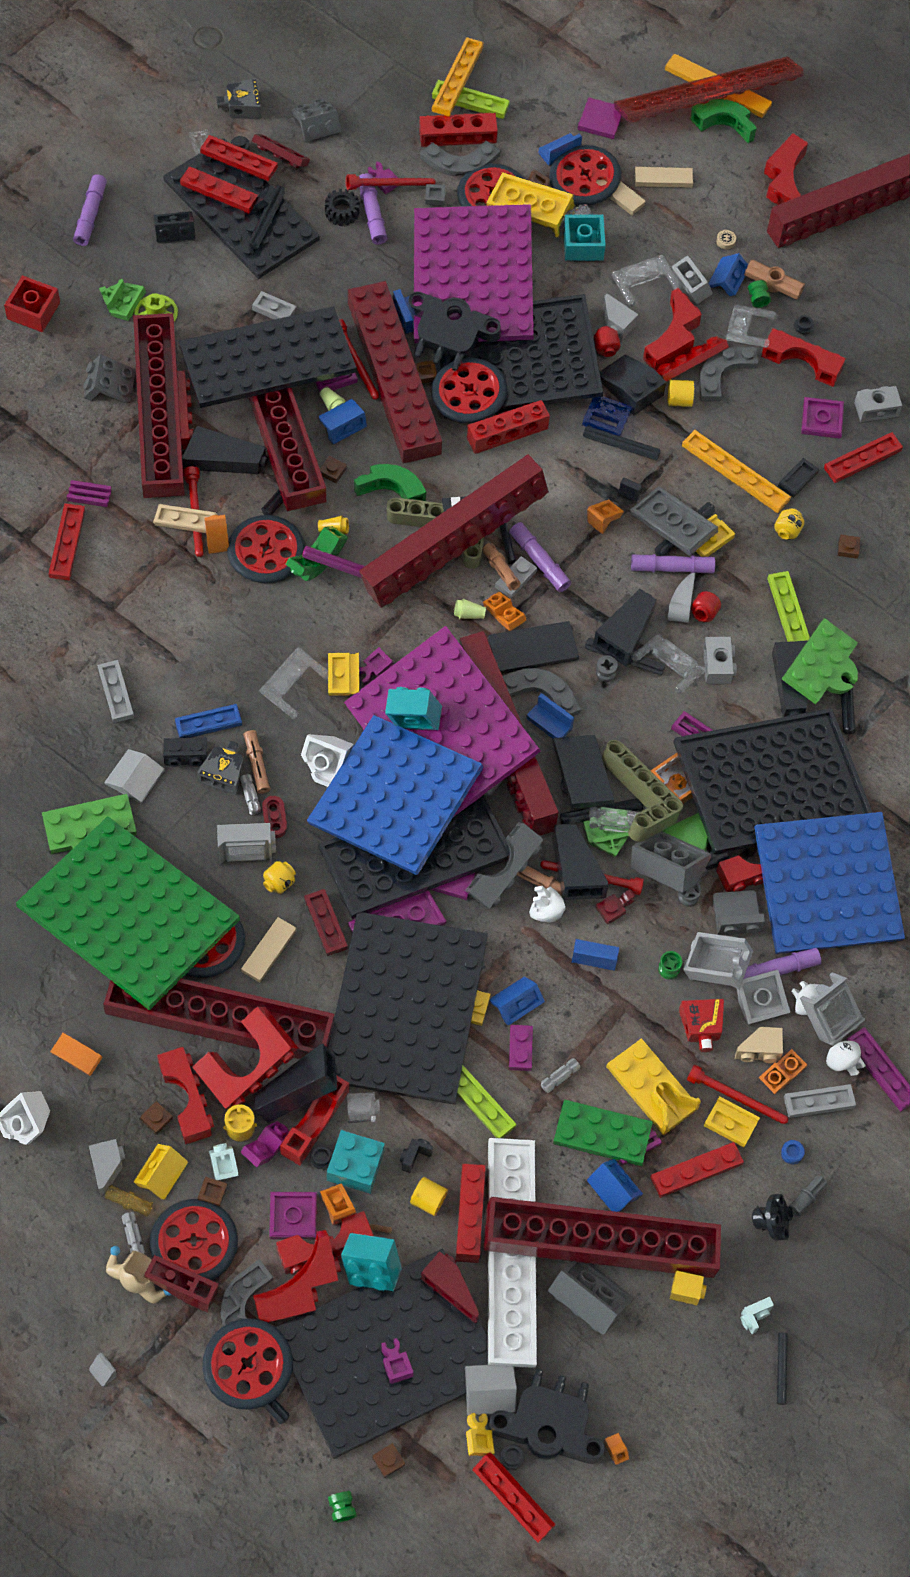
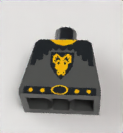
(241, 100)
(223, 768)

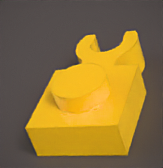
(478, 1439)

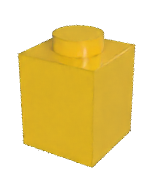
(687, 1288)

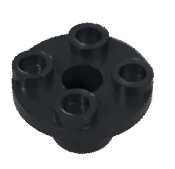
(774, 1217)

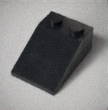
(633, 383)

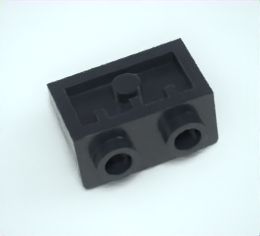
(174, 226)
(185, 751)

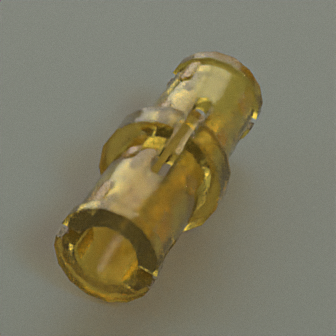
(129, 1200)

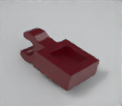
(613, 907)

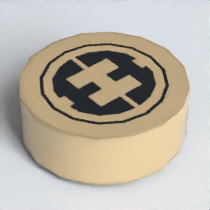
(726, 239)

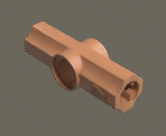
(775, 279)

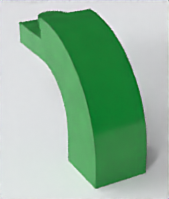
(724, 113)
(392, 478)
(328, 541)

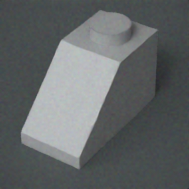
(619, 316)
(106, 1163)

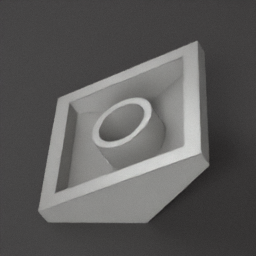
(135, 775)
(762, 997)
(490, 1389)

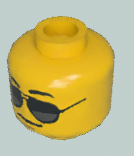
(789, 524)
(279, 877)

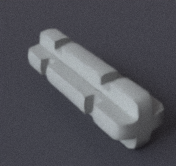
(250, 794)
(560, 1075)
(132, 1232)

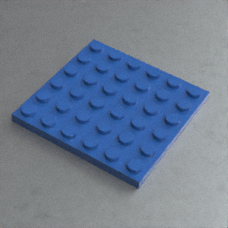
(395, 794)
(829, 882)

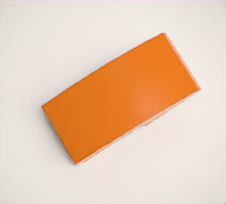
(216, 533)
(503, 611)
(76, 1054)
(783, 1071)

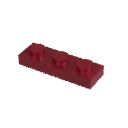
(280, 151)
(325, 922)

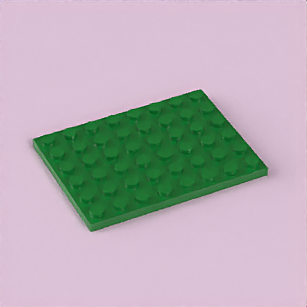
(128, 912)

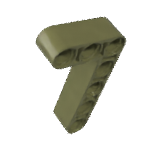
(426, 512)
(661, 803)

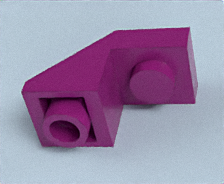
(266, 1145)

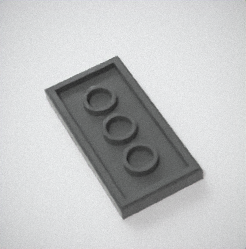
(674, 520)

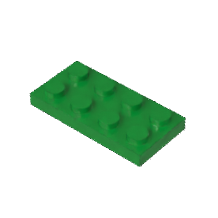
(602, 1132)

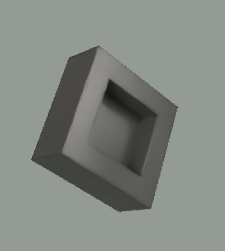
(435, 194)

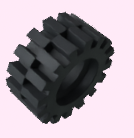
(342, 198)

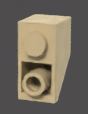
(763, 1045)

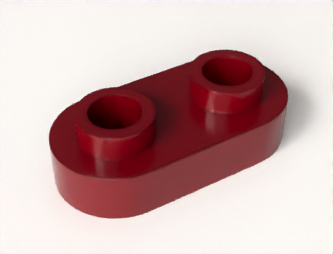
(275, 818)

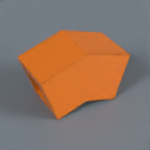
(616, 1448)

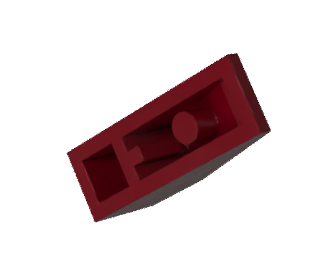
(446, 1279)
(182, 1283)

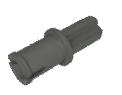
(808, 1195)

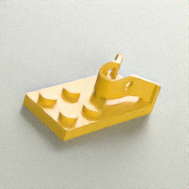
(547, 203)
(652, 1086)

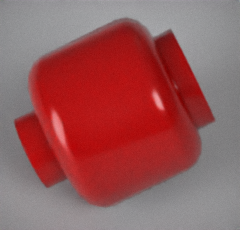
(606, 341)
(706, 606)

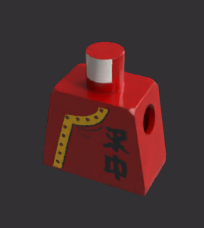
(702, 1021)

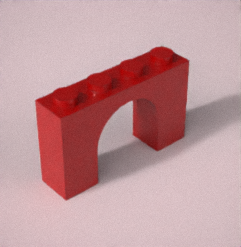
(275, 1049)

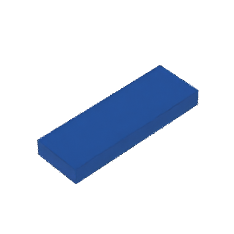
(208, 721)

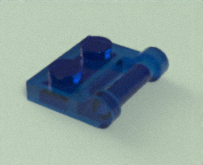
(608, 410)

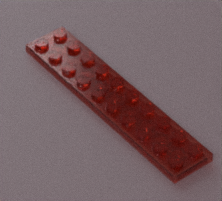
(708, 88)

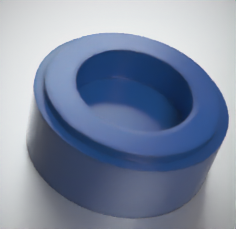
(792, 1152)

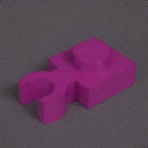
(380, 173)
(375, 664)
(396, 1364)

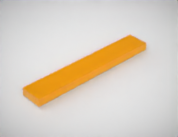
(690, 72)
(457, 77)
(736, 471)

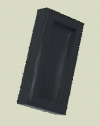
(798, 477)

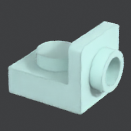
(223, 1161)
(759, 1310)

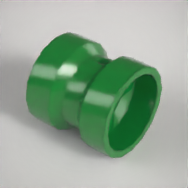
(758, 291)
(671, 960)
(342, 1506)

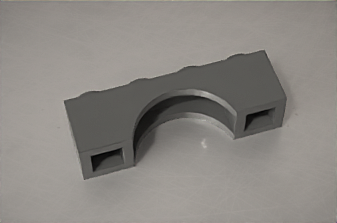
(522, 844)

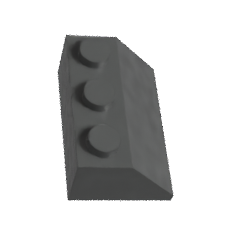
(669, 861)
(590, 1295)

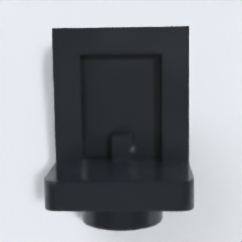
(409, 1156)

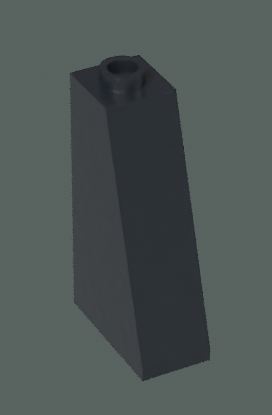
(223, 453)
(625, 628)
(783, 655)
(576, 866)
(298, 1085)

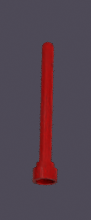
(354, 181)
(359, 365)
(192, 476)
(634, 884)
(697, 1075)

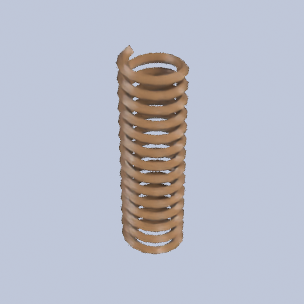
(381, 1228)

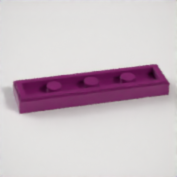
(882, 1069)

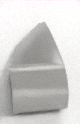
(681, 601)

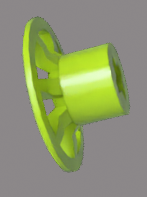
(156, 304)

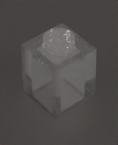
(362, 1107)

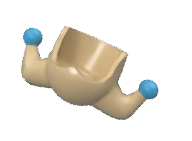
(132, 1275)

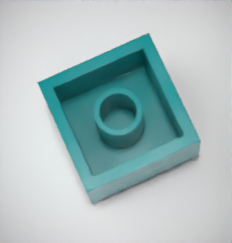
(584, 237)
(413, 708)
(355, 1161)
(371, 1262)

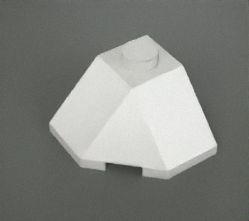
(325, 756)
(24, 1117)

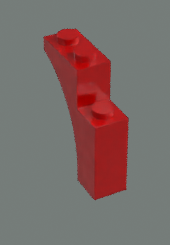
(781, 168)
(677, 337)
(296, 1294)

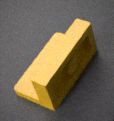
(161, 1170)

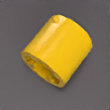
(680, 393)
(240, 1123)
(429, 1196)

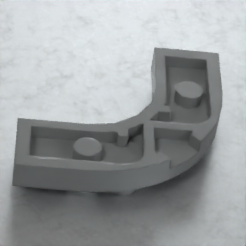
(455, 165)
(721, 362)
(544, 682)
(240, 1291)

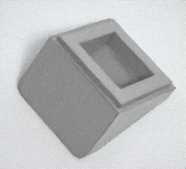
(103, 1370)

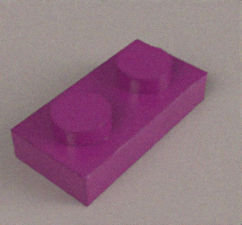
(520, 1047)

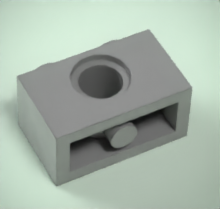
(692, 280)
(888, 403)
(717, 671)

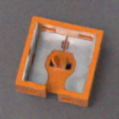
(672, 769)

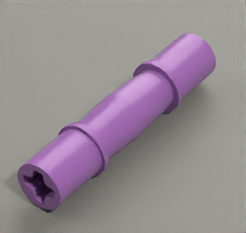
(90, 209)
(373, 213)
(540, 557)
(672, 563)
(796, 961)

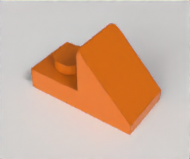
(602, 514)
(337, 1203)

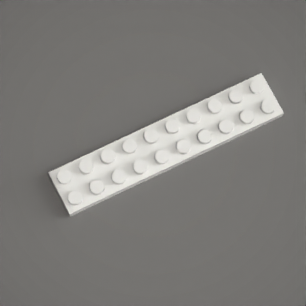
(511, 1275)

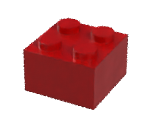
(32, 303)

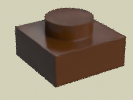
(539, 178)
(426, 371)
(333, 469)
(848, 546)
(156, 1117)
(212, 1191)
(388, 1460)

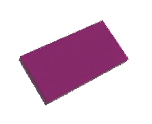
(416, 908)

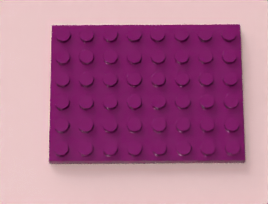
(478, 257)
(472, 713)

